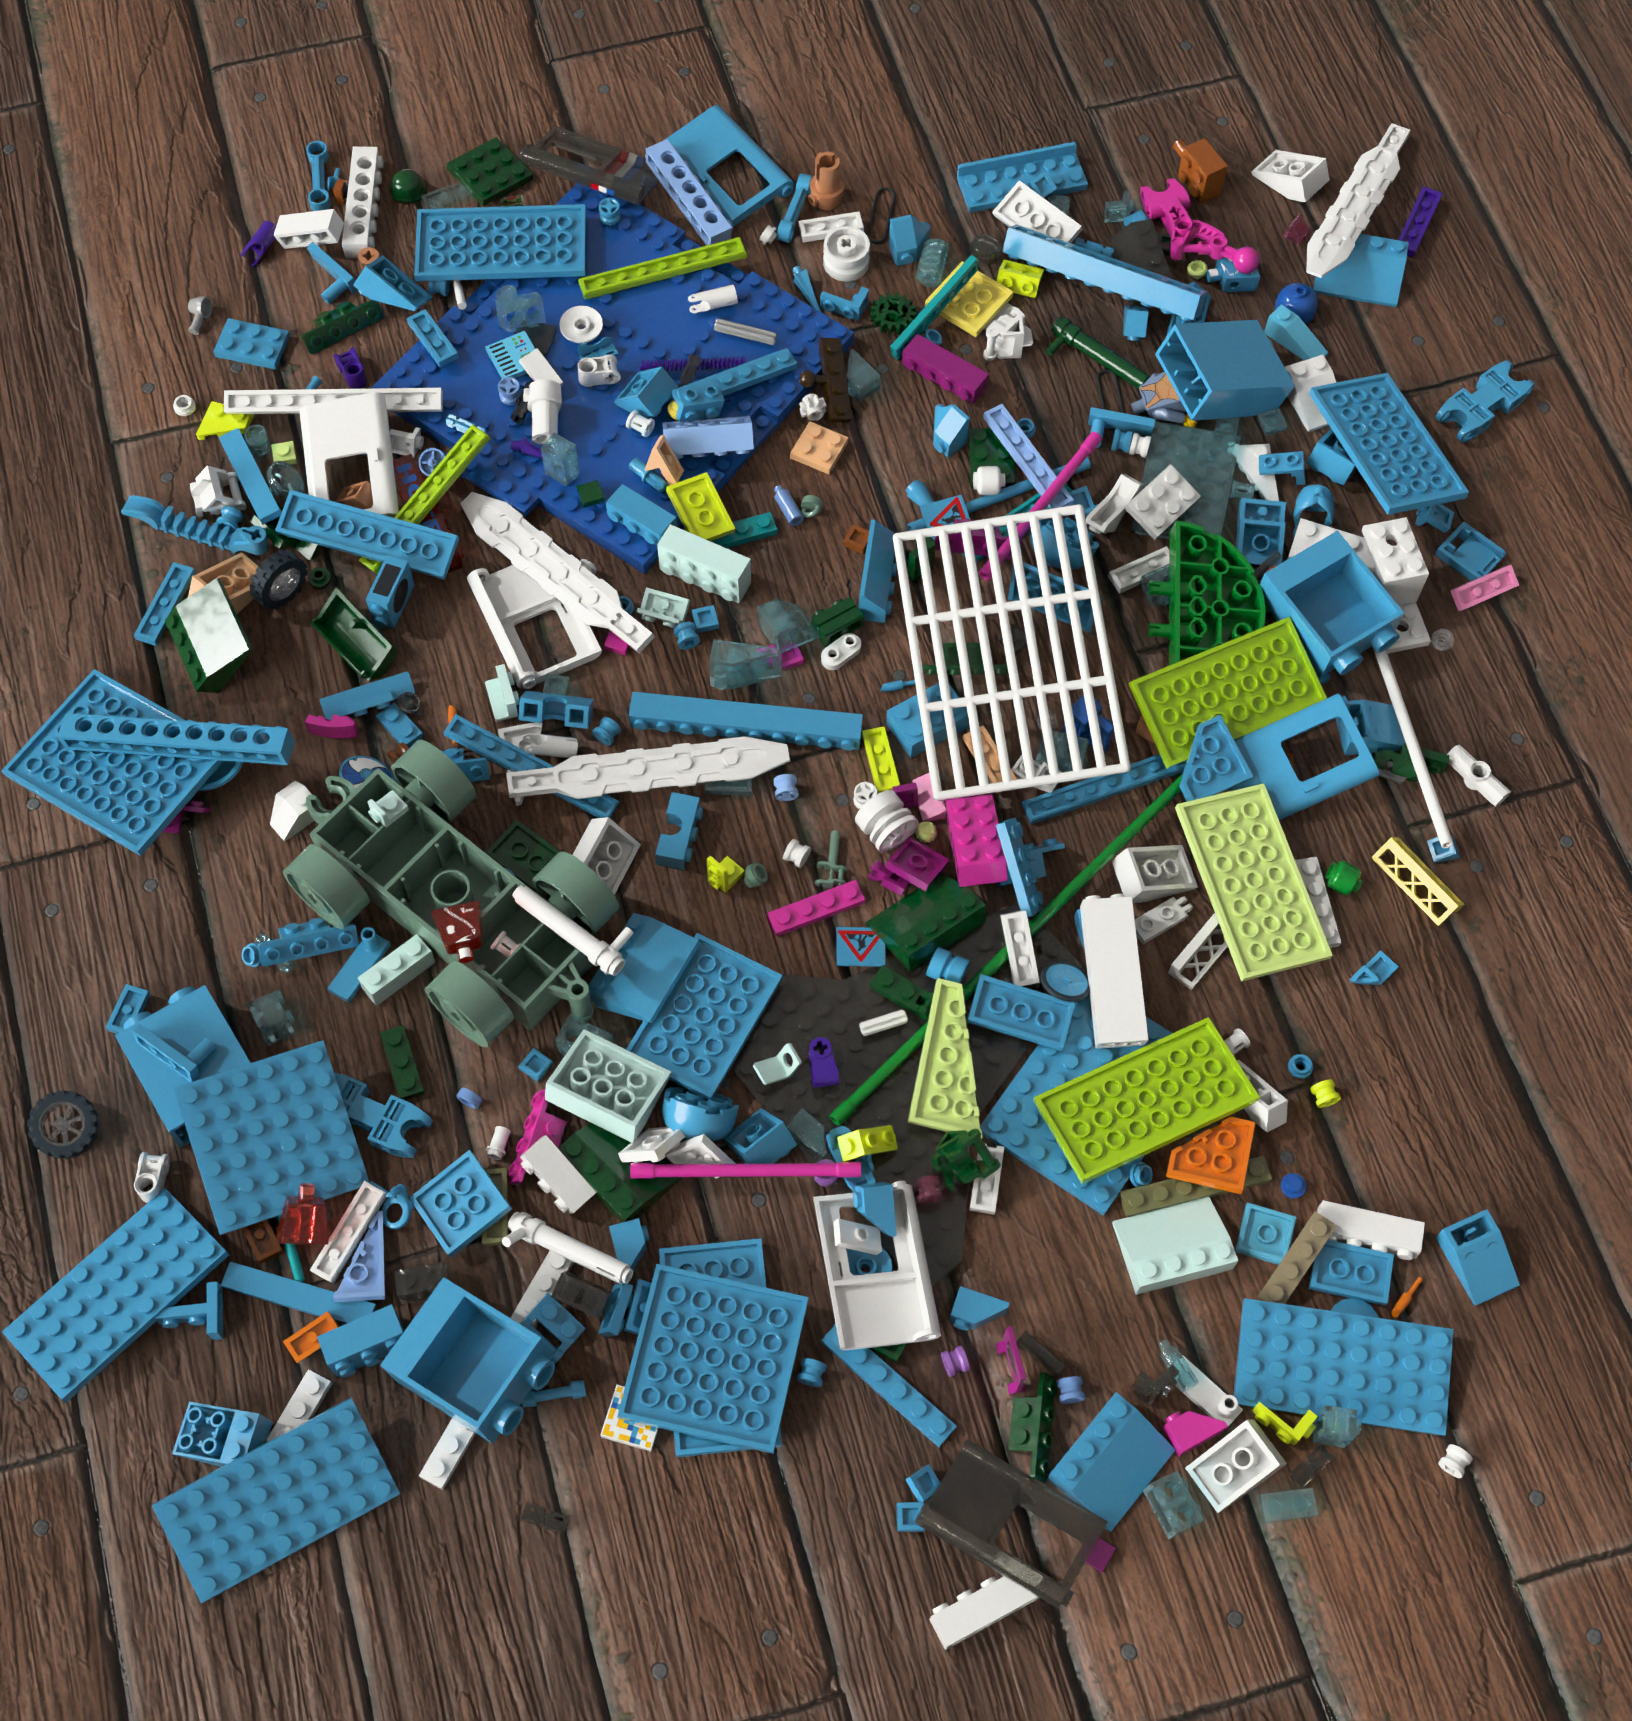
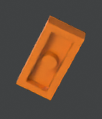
(305, 1341)

